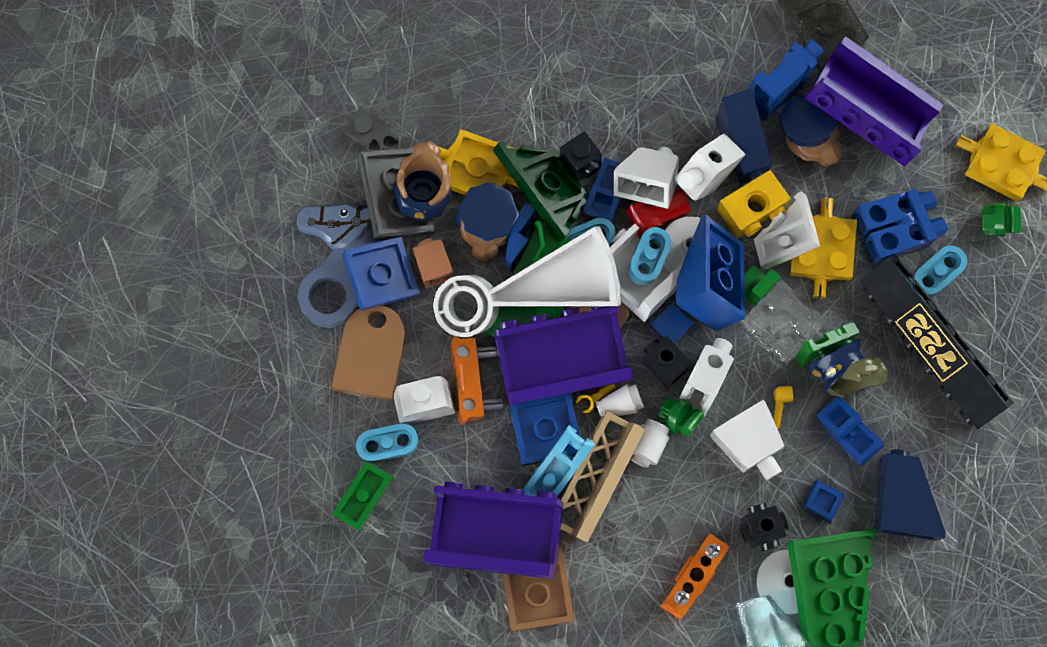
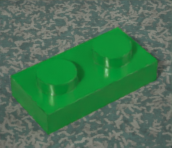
(363, 496)

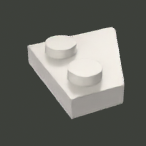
(788, 234)

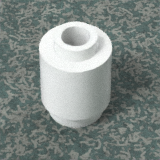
(651, 444)

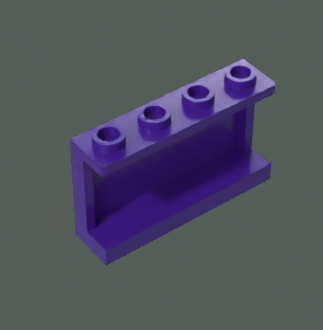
(874, 101)
(561, 353)
(496, 531)

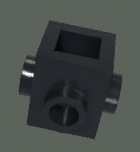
(755, 535)

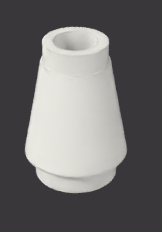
(621, 402)

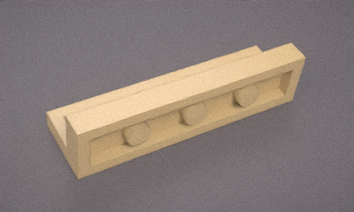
(608, 478)

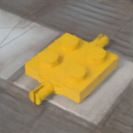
(1004, 162)
(474, 163)
(836, 252)

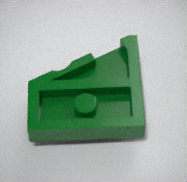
(830, 342)

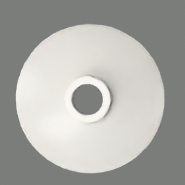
(771, 581)

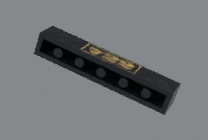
(936, 342)

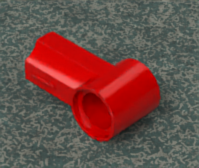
(650, 216)

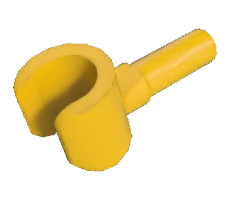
(781, 395)
(595, 397)

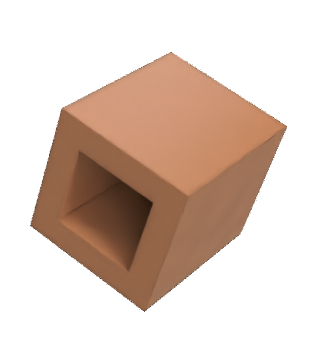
(432, 262)

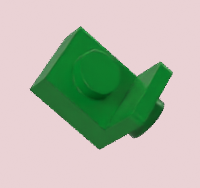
(758, 284)

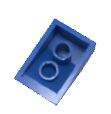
(713, 276)

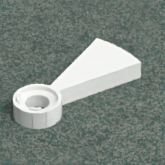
(570, 276)

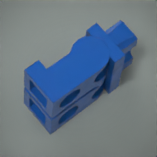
(780, 85)
(898, 224)

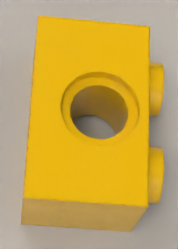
(763, 190)

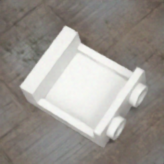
(641, 299)

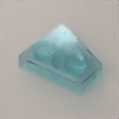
(768, 625)

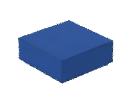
(671, 324)
(823, 501)

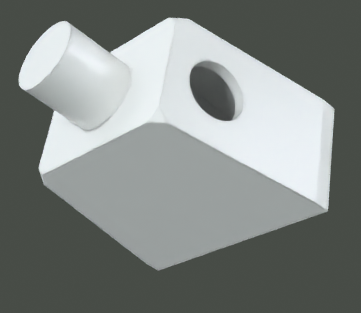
(702, 175)
(647, 176)
(708, 375)
(424, 400)
(751, 440)

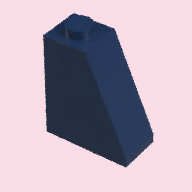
(741, 123)
(905, 499)

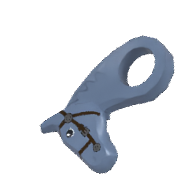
(342, 229)

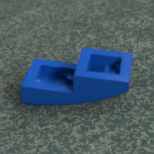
(601, 199)
(517, 242)
(849, 431)

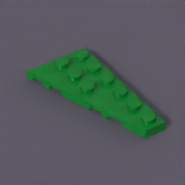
(832, 586)

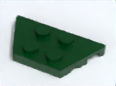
(546, 184)

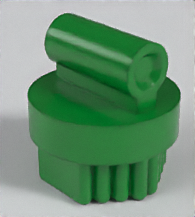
(1001, 219)
(679, 416)

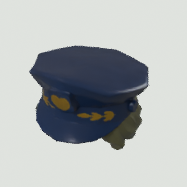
(848, 370)

